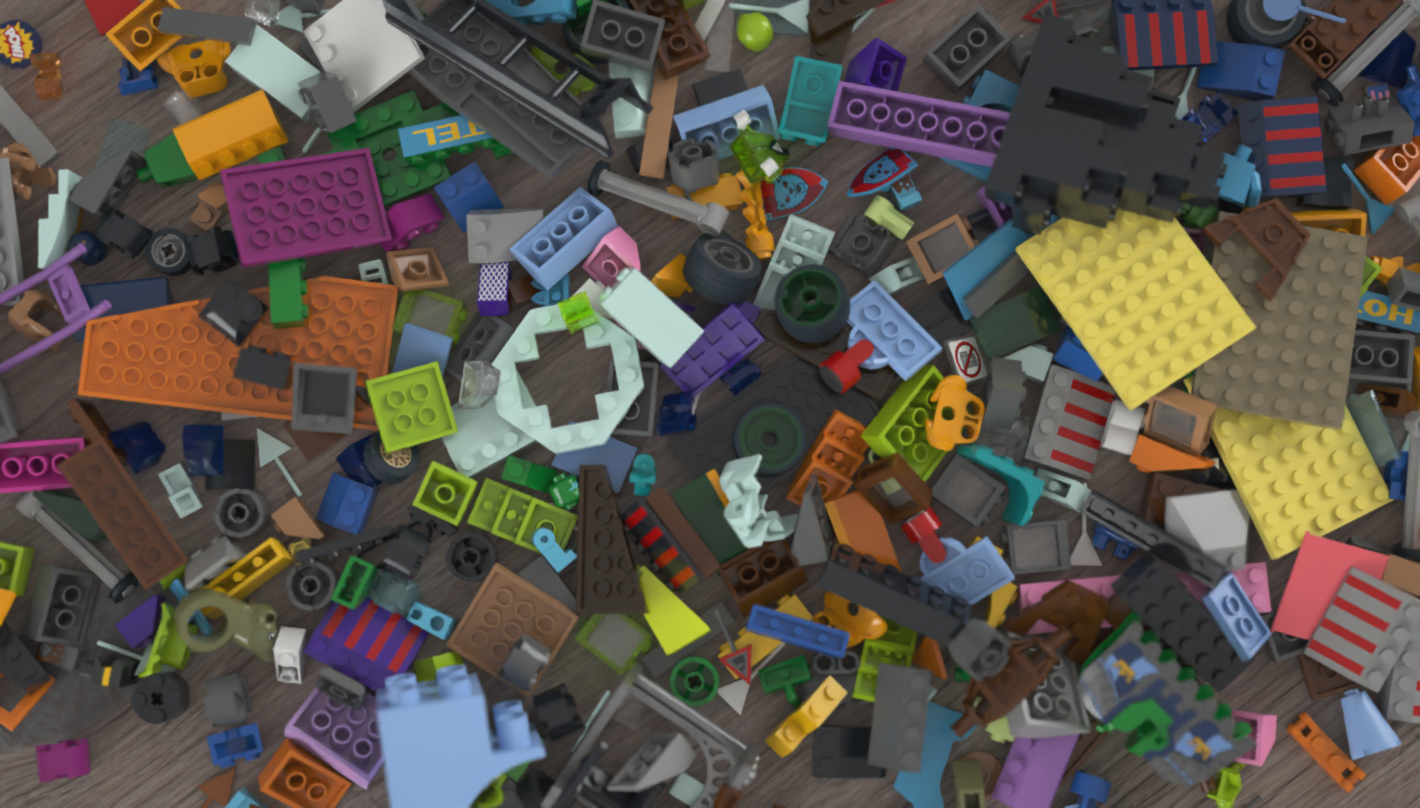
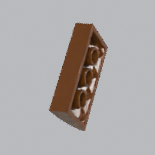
(680, 41)
(683, 532)

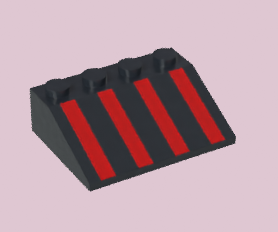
(661, 546)

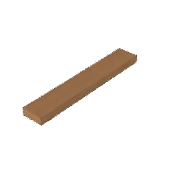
(658, 126)

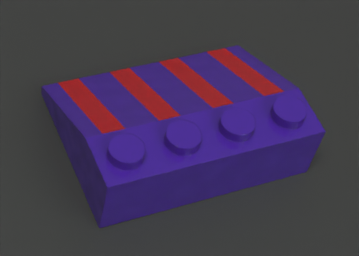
(366, 642)

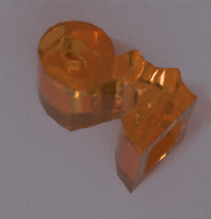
(48, 81)

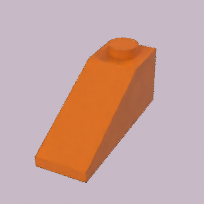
(1157, 455)

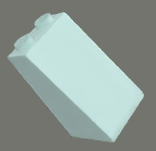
(274, 69)
(649, 316)

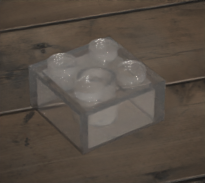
(262, 11)

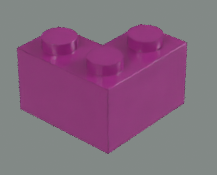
(410, 220)

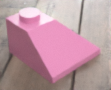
(611, 256)
(1262, 732)

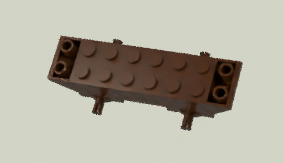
(1328, 42)

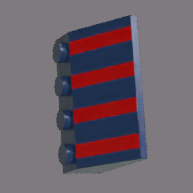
(1164, 33)
(1285, 146)

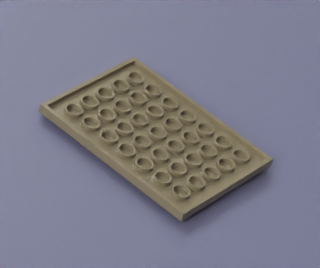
(1303, 338)

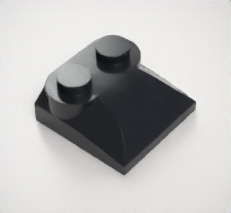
(233, 311)

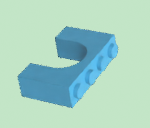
(538, 11)
(991, 93)

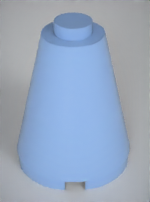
(1365, 725)

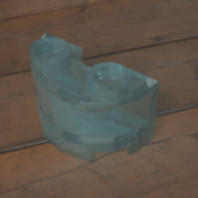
(394, 594)

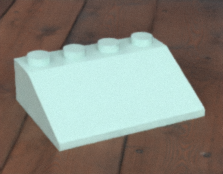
(485, 436)

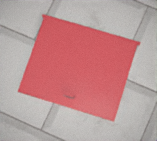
(1316, 578)

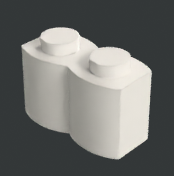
(1122, 428)

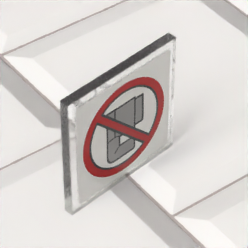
(966, 358)

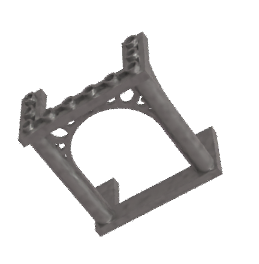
(738, 753)

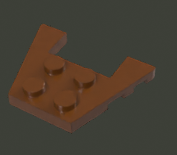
(1272, 234)
(1072, 607)

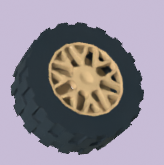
(391, 466)

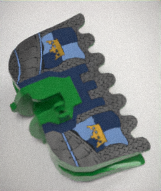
(1169, 717)

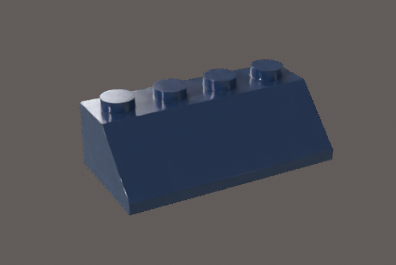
(126, 297)

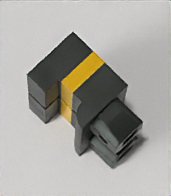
(110, 671)

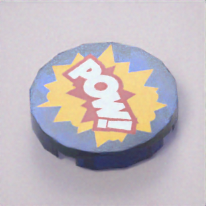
(17, 42)

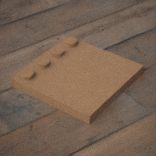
(501, 613)

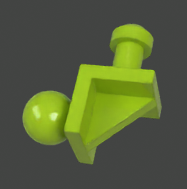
(1228, 785)

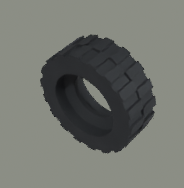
(534, 788)

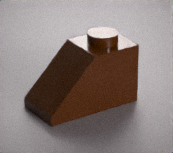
(1392, 401)

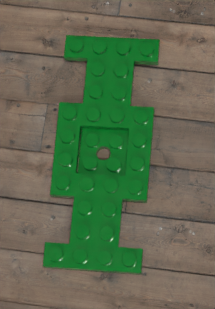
(397, 177)

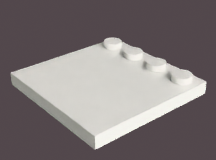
(362, 49)

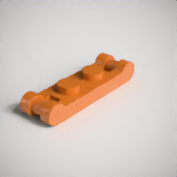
(1325, 752)

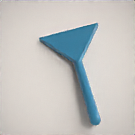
(1377, 211)

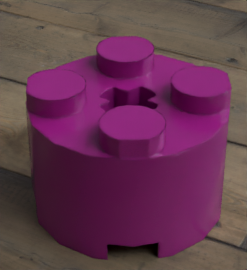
(63, 760)

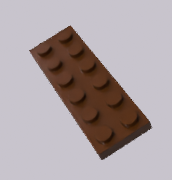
(123, 513)

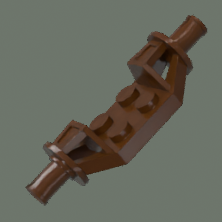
(1013, 682)

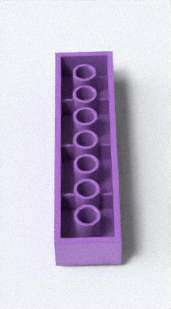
(917, 123)

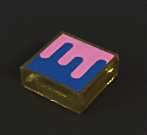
(1377, 90)

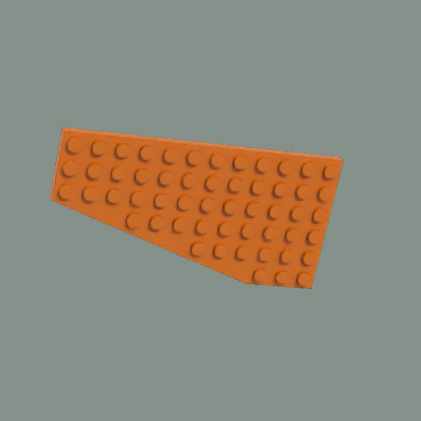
(184, 362)

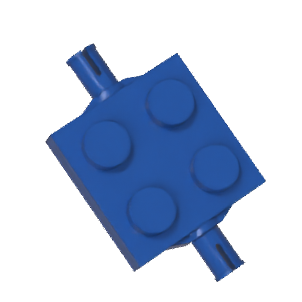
(1410, 97)

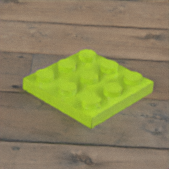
(411, 407)

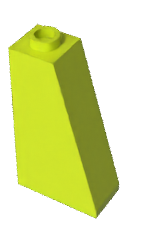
(669, 617)

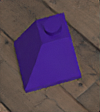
(877, 66)

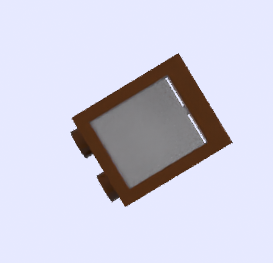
(893, 488)

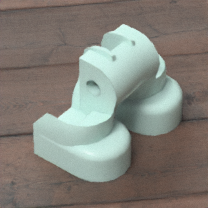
(746, 507)

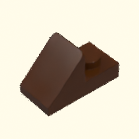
(520, 293)

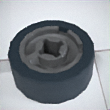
(158, 248)

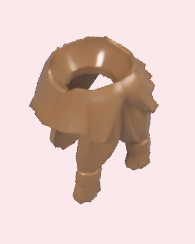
(25, 171)
(32, 302)

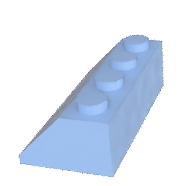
(717, 122)
(564, 237)

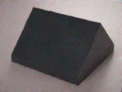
(237, 466)

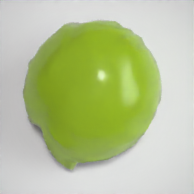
(754, 31)

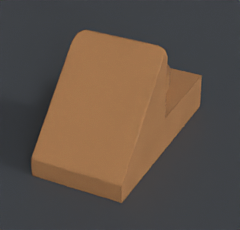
(211, 208)

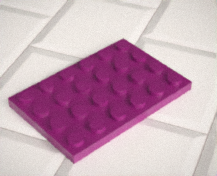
(305, 207)

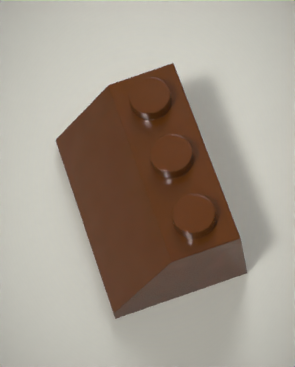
(762, 575)

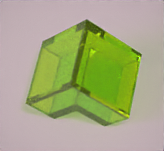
(577, 312)

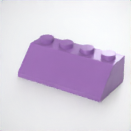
(1034, 771)

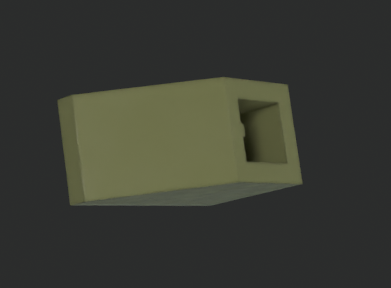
(968, 784)

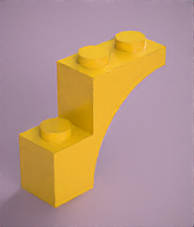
(999, 599)
(806, 717)

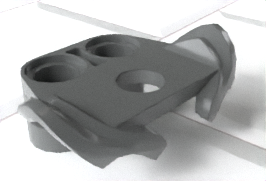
(844, 677)

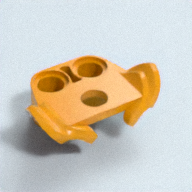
(197, 75)
(953, 393)
(860, 626)

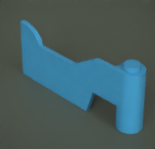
(983, 259)
(924, 787)

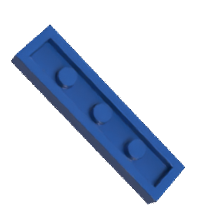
(797, 632)

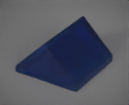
(1392, 62)

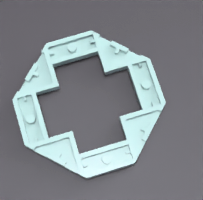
(536, 420)

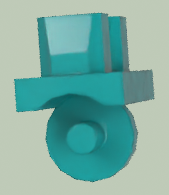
(643, 474)

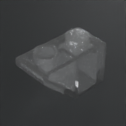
(183, 107)

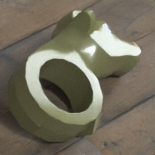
(242, 622)

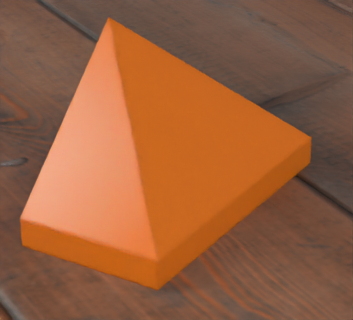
(929, 657)

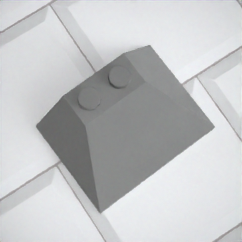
(1213, 524)

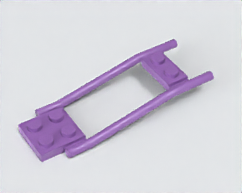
(69, 298)

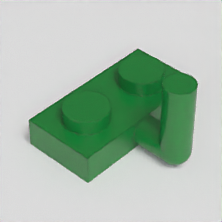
(784, 677)

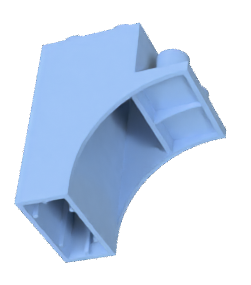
(441, 742)

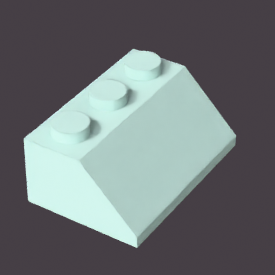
(628, 119)

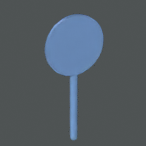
(1286, 9)

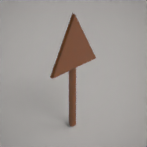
(218, 788)

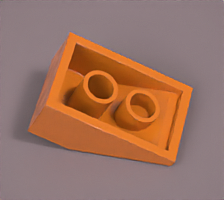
(1391, 170)
(302, 779)

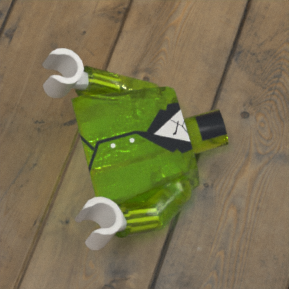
(757, 152)

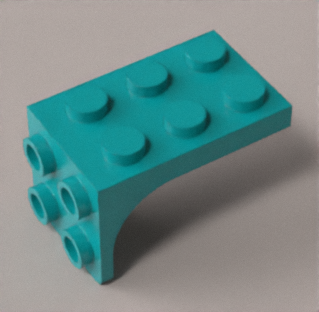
(809, 100)
(1022, 485)

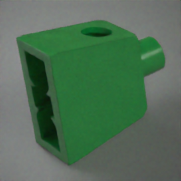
(166, 164)
(355, 583)

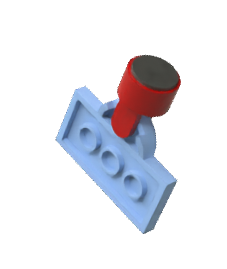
(879, 337)
(953, 567)

